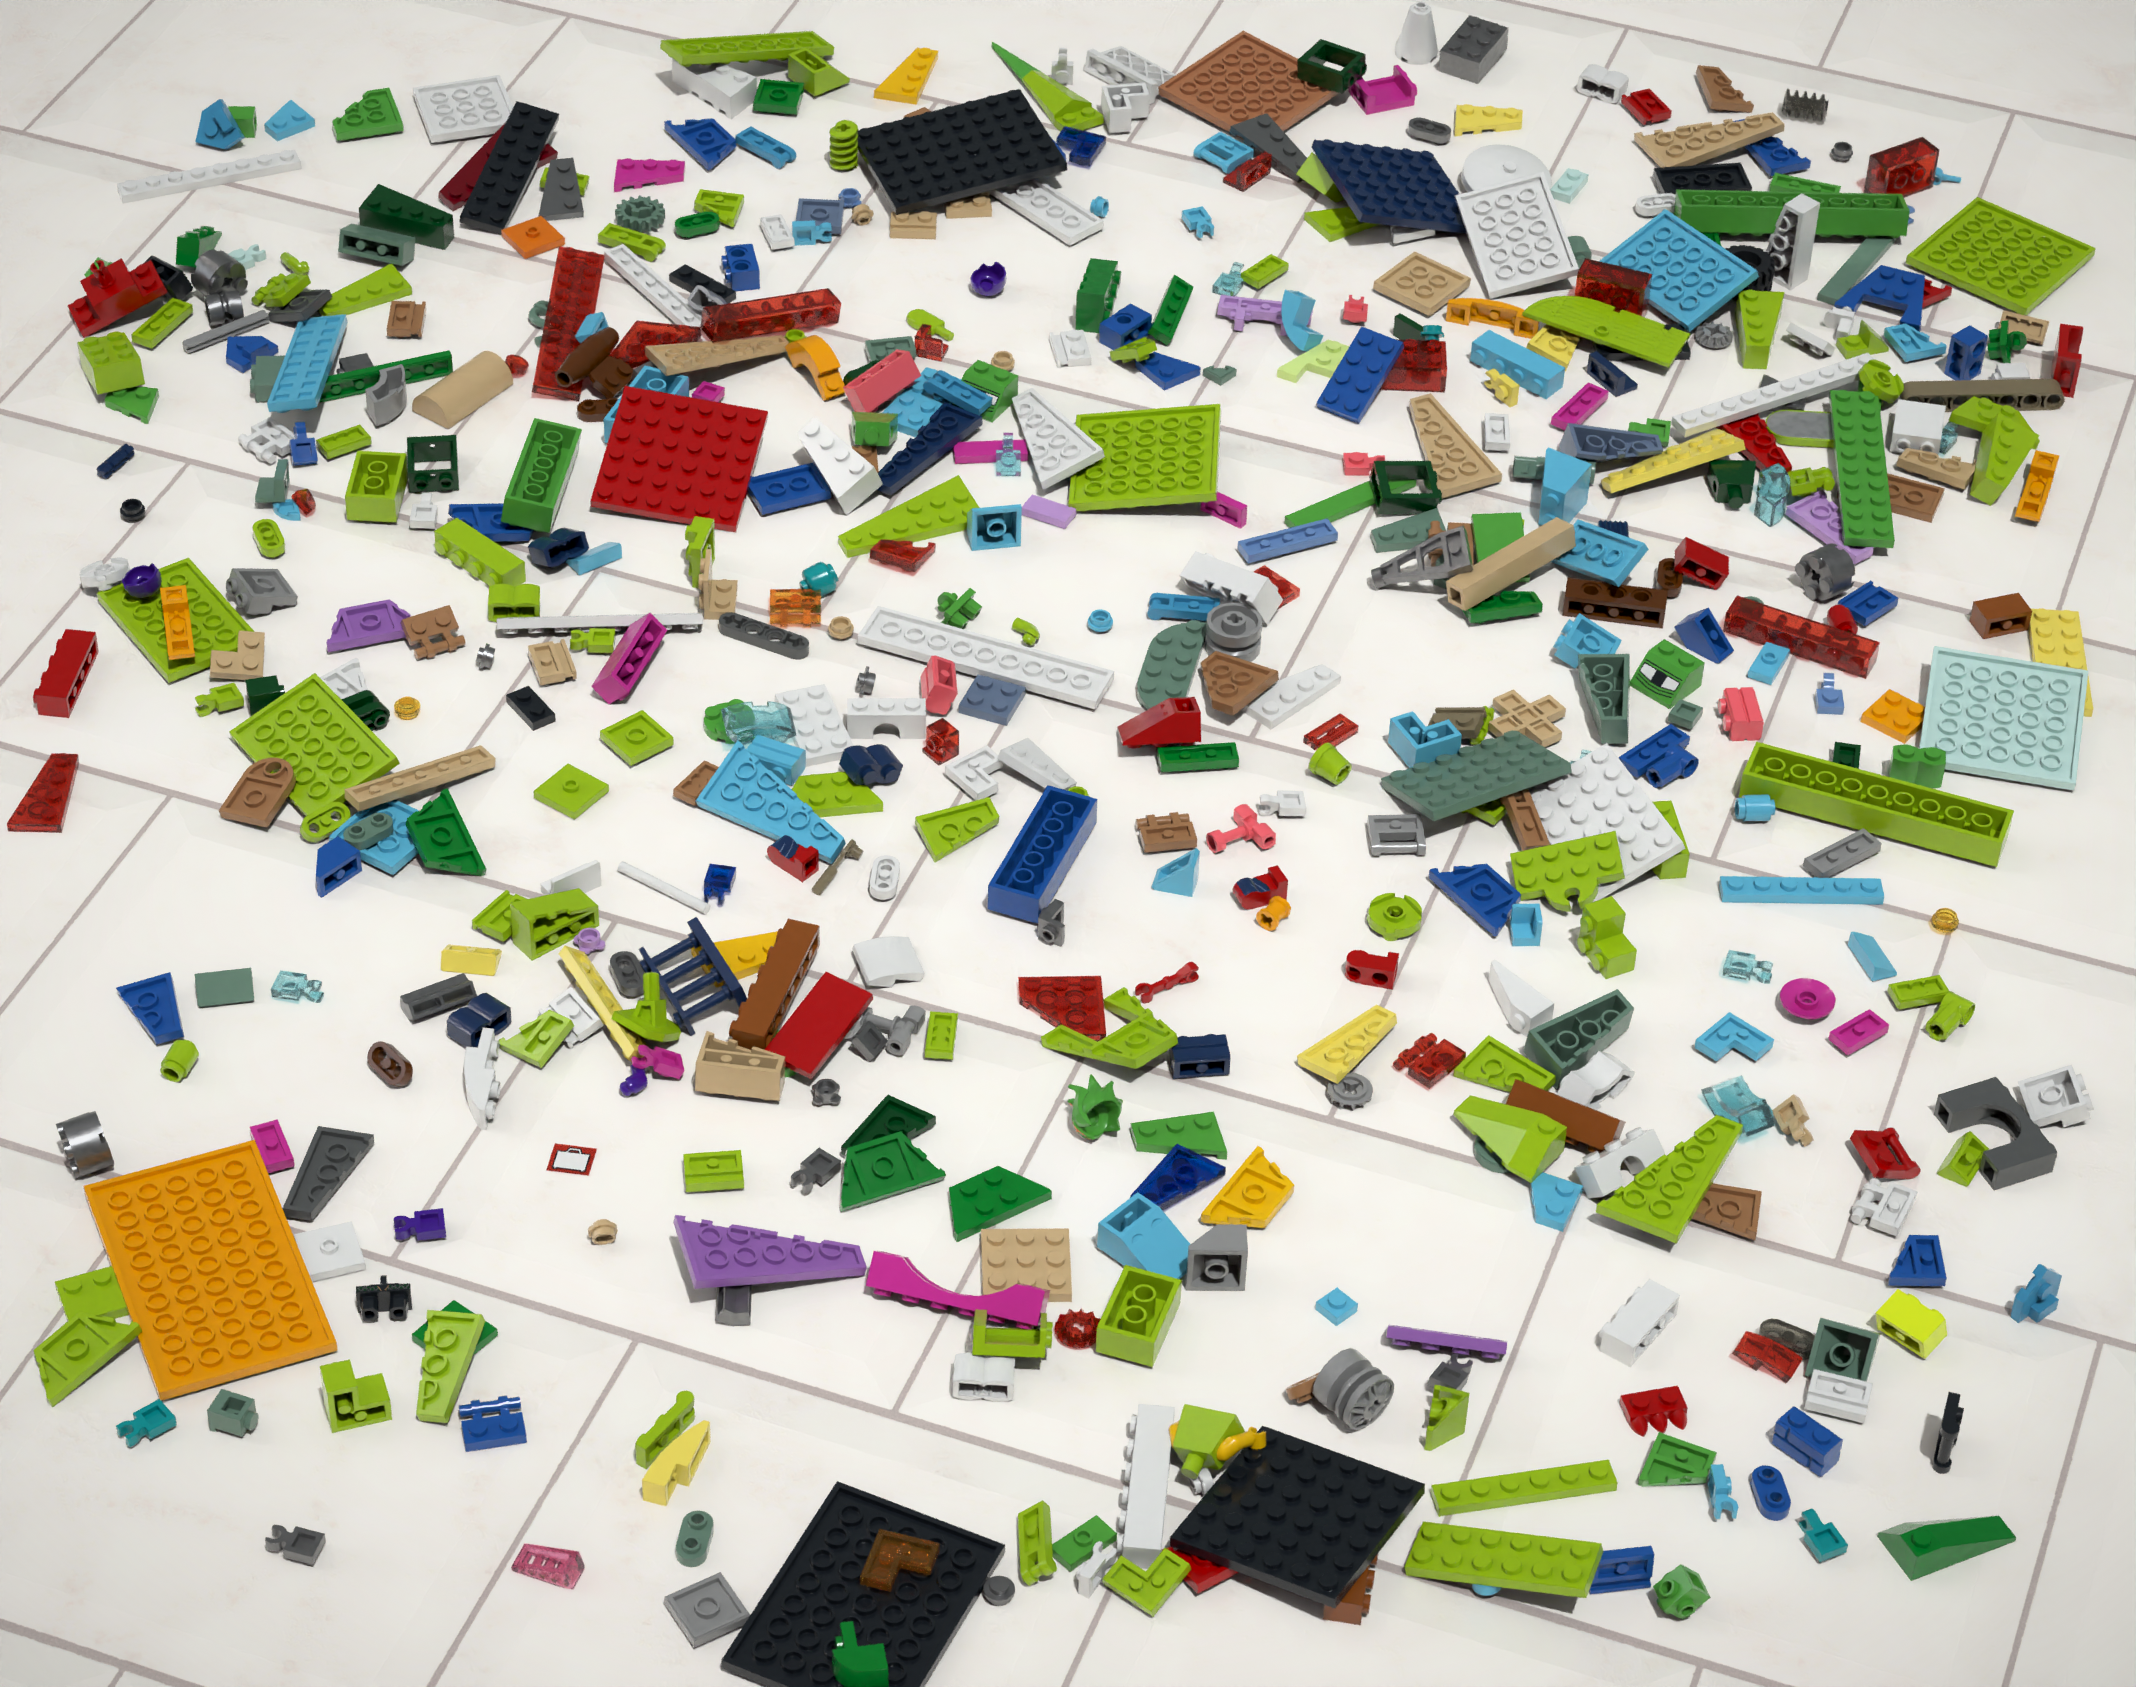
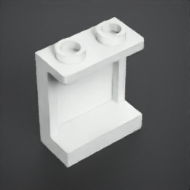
(1917, 426)

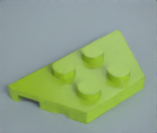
(1979, 412)
(836, 795)
(79, 1351)

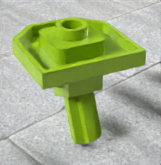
(650, 1015)

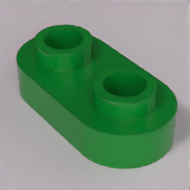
(697, 224)

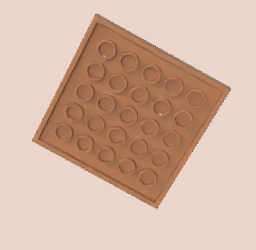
(1244, 82)

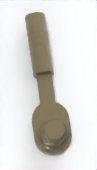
(850, 850)

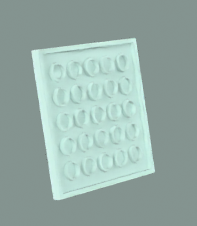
(2005, 717)

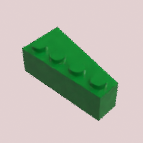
(1097, 294)

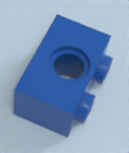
(1124, 327)

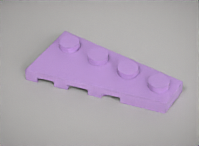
(1824, 522)

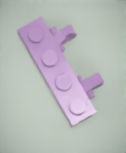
(1251, 309)

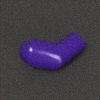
(635, 1082)

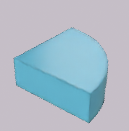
(287, 510)

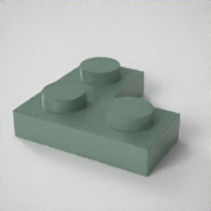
(881, 348)

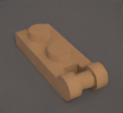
(1525, 820)

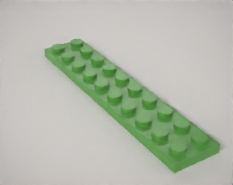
(1861, 469)

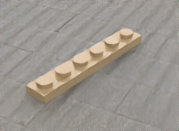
(419, 778)

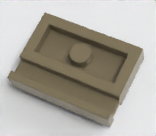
(1465, 719)

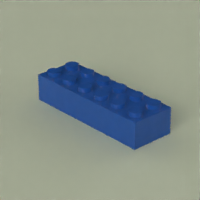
(1042, 854)

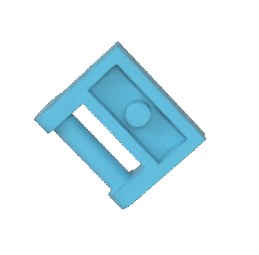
(1226, 147)

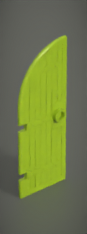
(1605, 326)

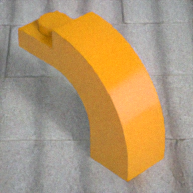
(821, 362)

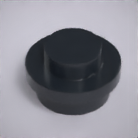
(132, 510)

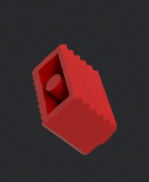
(1701, 563)

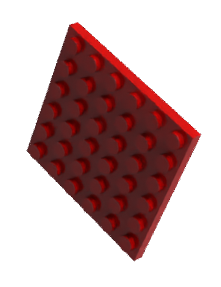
(679, 458)

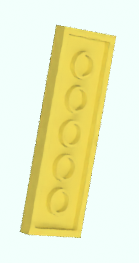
(2059, 641)

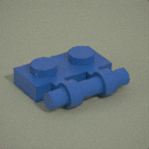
(492, 1431)

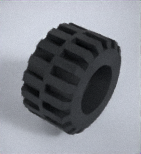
(1758, 260)

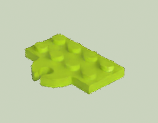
(1568, 869)

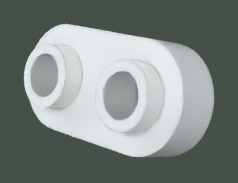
(1655, 204)
(884, 877)

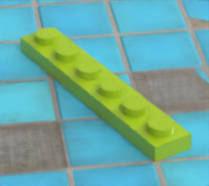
(1523, 1487)

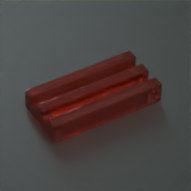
(1334, 735)

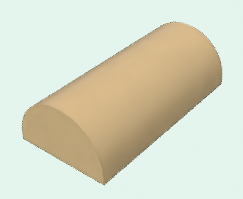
(464, 390)

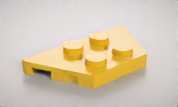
(1251, 1194)

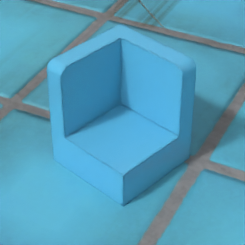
(1526, 925)

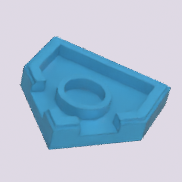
(218, 127)
(2039, 1296)

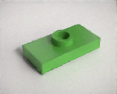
(1078, 1544)

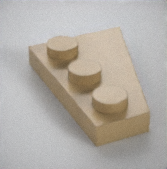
(1929, 464)

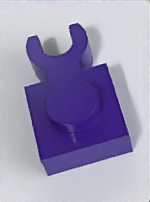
(425, 1225)

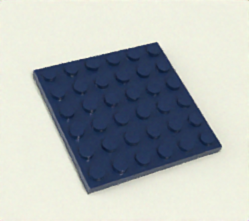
(1392, 185)

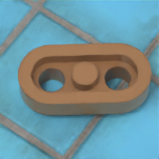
(1302, 1390)

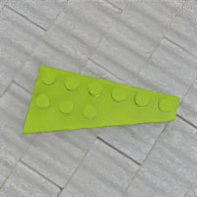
(924, 517)
(1674, 1185)

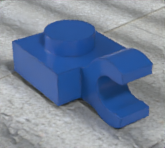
(302, 448)

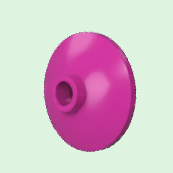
(1807, 998)

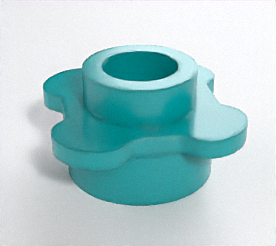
(1432, 332)

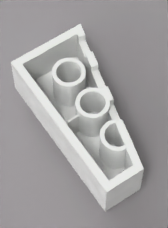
(1793, 241)

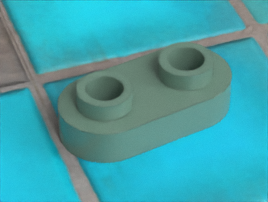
(369, 831)
(696, 1536)

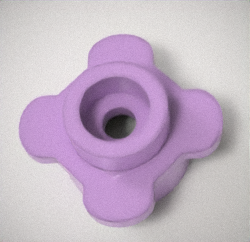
(589, 940)

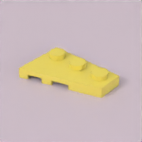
(1482, 118)

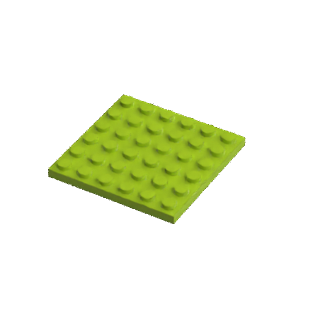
(2000, 256)
(1149, 458)

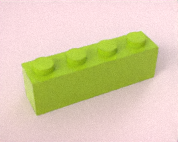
(479, 554)

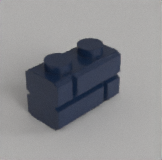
(1200, 1056)

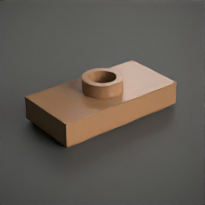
(694, 783)

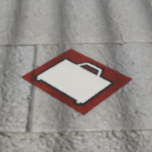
(571, 1159)

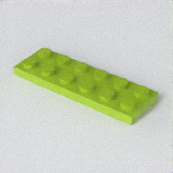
(1504, 1559)

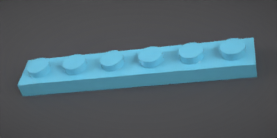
(1801, 890)

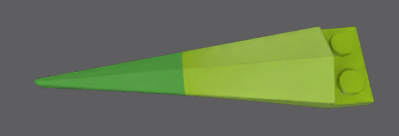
(1056, 100)

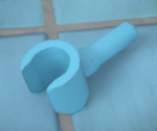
(1941, 176)

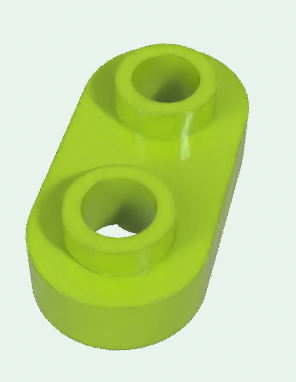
(268, 538)
(322, 821)

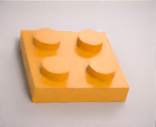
(1895, 716)

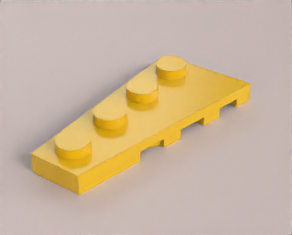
(909, 78)
(742, 954)

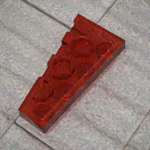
(48, 797)

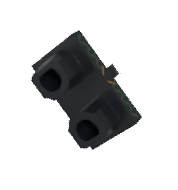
(384, 1298)

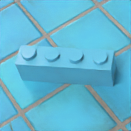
(1519, 363)

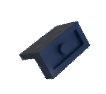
(1609, 375)

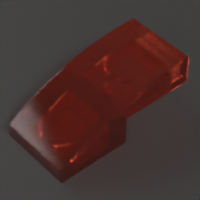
(1762, 1351)

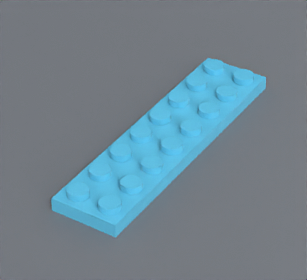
(307, 364)

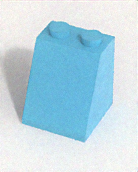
(1563, 486)

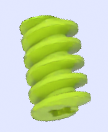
(844, 145)

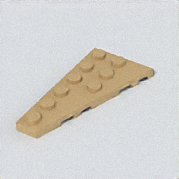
(698, 355)

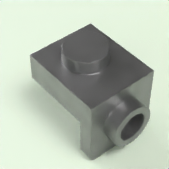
(1051, 923)

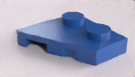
(1167, 371)
(1919, 1263)

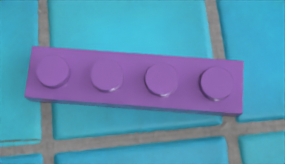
(1433, 1339)

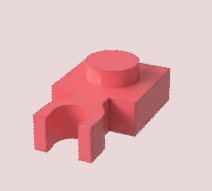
(1355, 310)
(1359, 463)

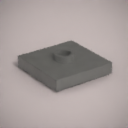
(301, 306)

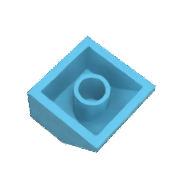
(994, 527)

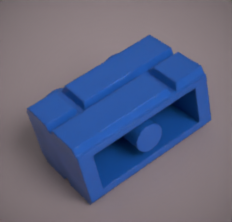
(1807, 1441)

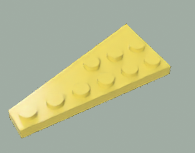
(1691, 453)

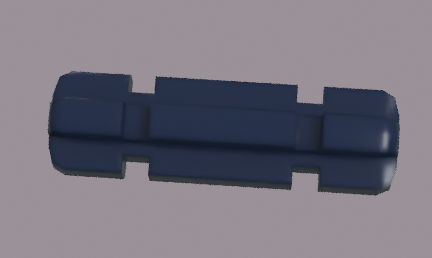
(115, 461)

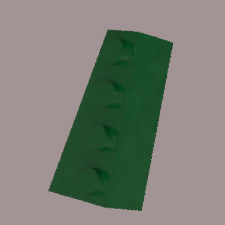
(404, 215)

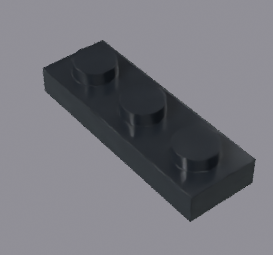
(688, 278)

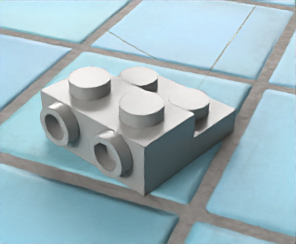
(259, 589)

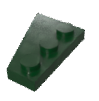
(889, 1118)

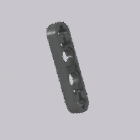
(790, 645)

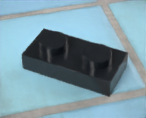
(530, 708)

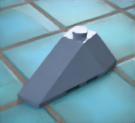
(1607, 444)

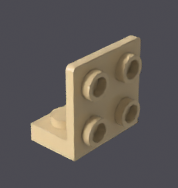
(717, 595)

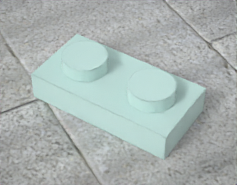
(1569, 185)

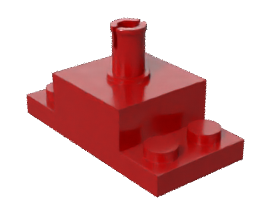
(114, 293)

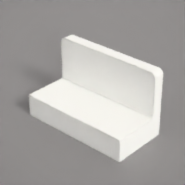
(583, 877)

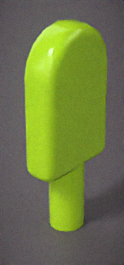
(918, 317)

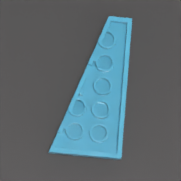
(763, 802)

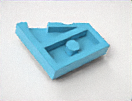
(288, 121)
(1554, 1200)

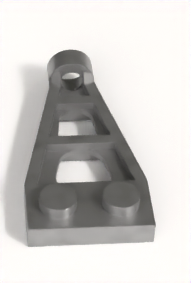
(1456, 560)

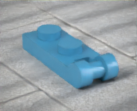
(765, 146)
(958, 392)
(1180, 606)

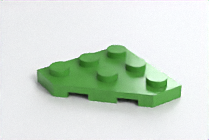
(369, 117)

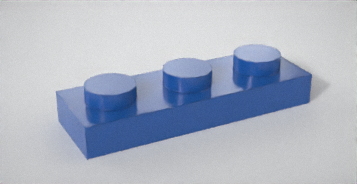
(1653, 749)

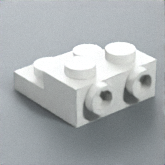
(2056, 1097)

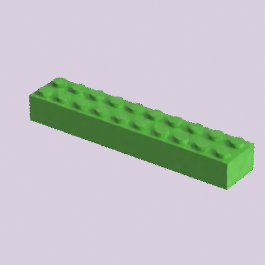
(1759, 210)

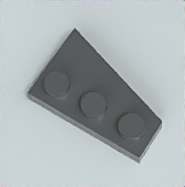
(561, 192)

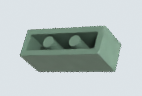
(376, 244)

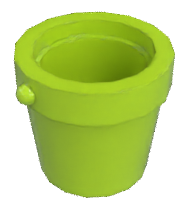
(1330, 764)

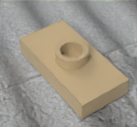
(2033, 328)

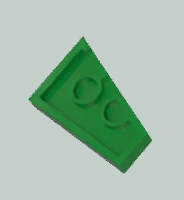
(1504, 606)

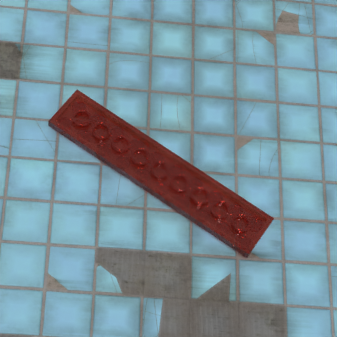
(570, 301)

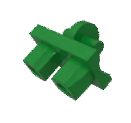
(2003, 343)

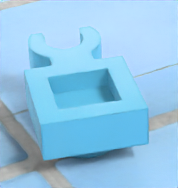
(1198, 220)
(806, 232)

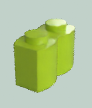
(513, 601)

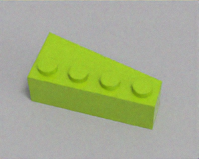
(1757, 322)
(1999, 457)

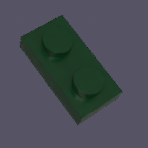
(1846, 754)

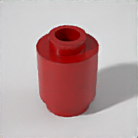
(1841, 618)

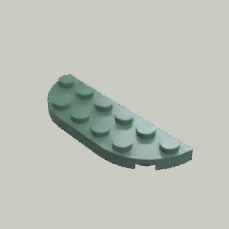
(1171, 663)

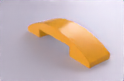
(1492, 313)
(2037, 486)
(177, 622)

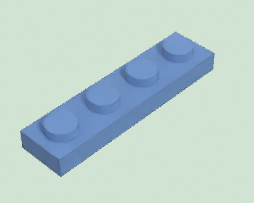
(1287, 540)

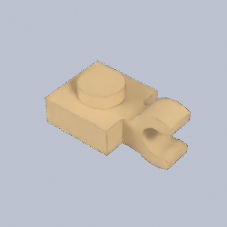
(1791, 1117)

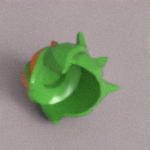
(1095, 1109)

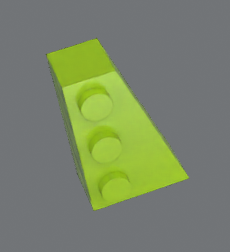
(1676, 865)
(551, 921)

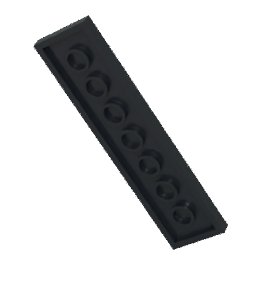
(509, 168)

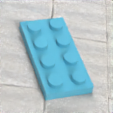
(916, 405)
(1602, 554)

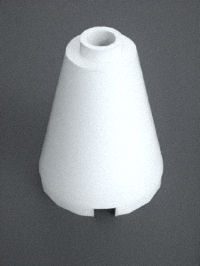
(1418, 36)

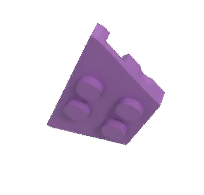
(367, 625)

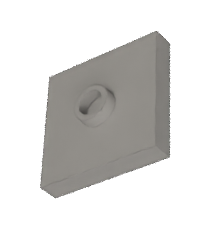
(707, 1609)

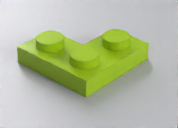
(1150, 1587)

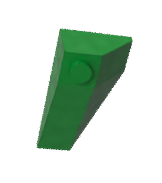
(1937, 1544)

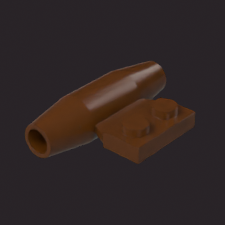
(593, 361)

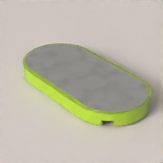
(1801, 428)

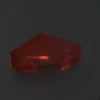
(304, 500)

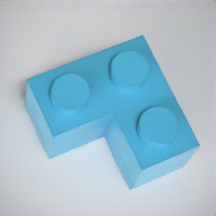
(1422, 743)

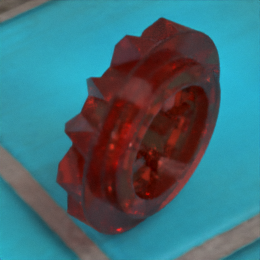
(1072, 1335)

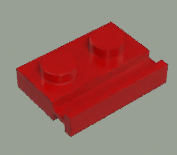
(1646, 106)

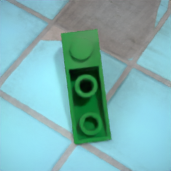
(194, 244)

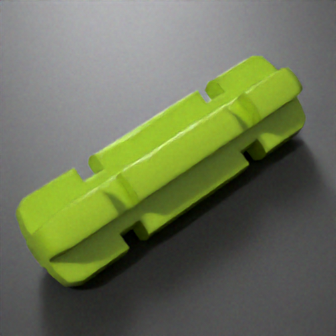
(1490, 715)

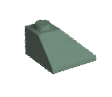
(1843, 1350)

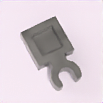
(817, 1167)
(1451, 1375)
(300, 1545)

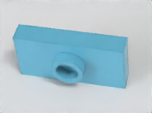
(1768, 663)

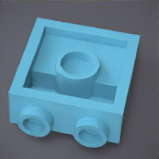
(1584, 637)

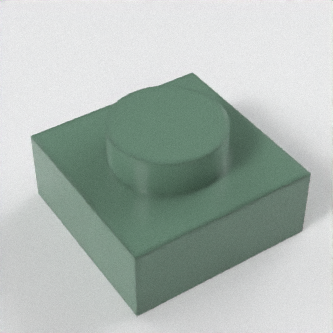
(1685, 714)

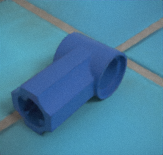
(1675, 763)

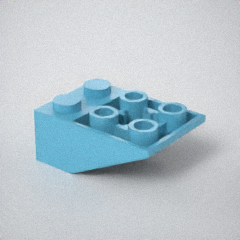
(1144, 1238)

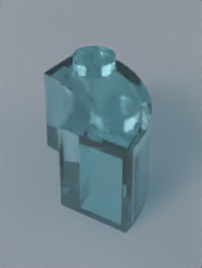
(1772, 494)
(747, 721)
(1737, 1103)

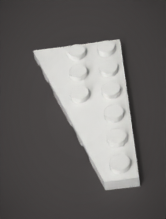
(1053, 440)

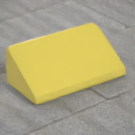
(470, 959)

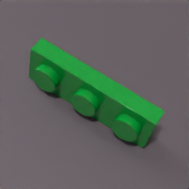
(1198, 757)

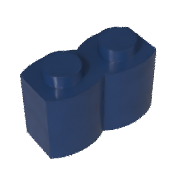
(558, 547)
(870, 764)
(482, 1012)

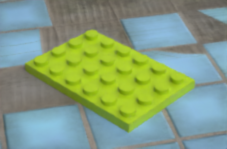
(212, 619)
(319, 740)

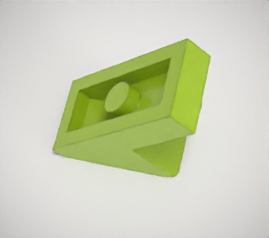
(1865, 342)

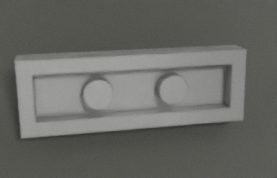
(1842, 854)

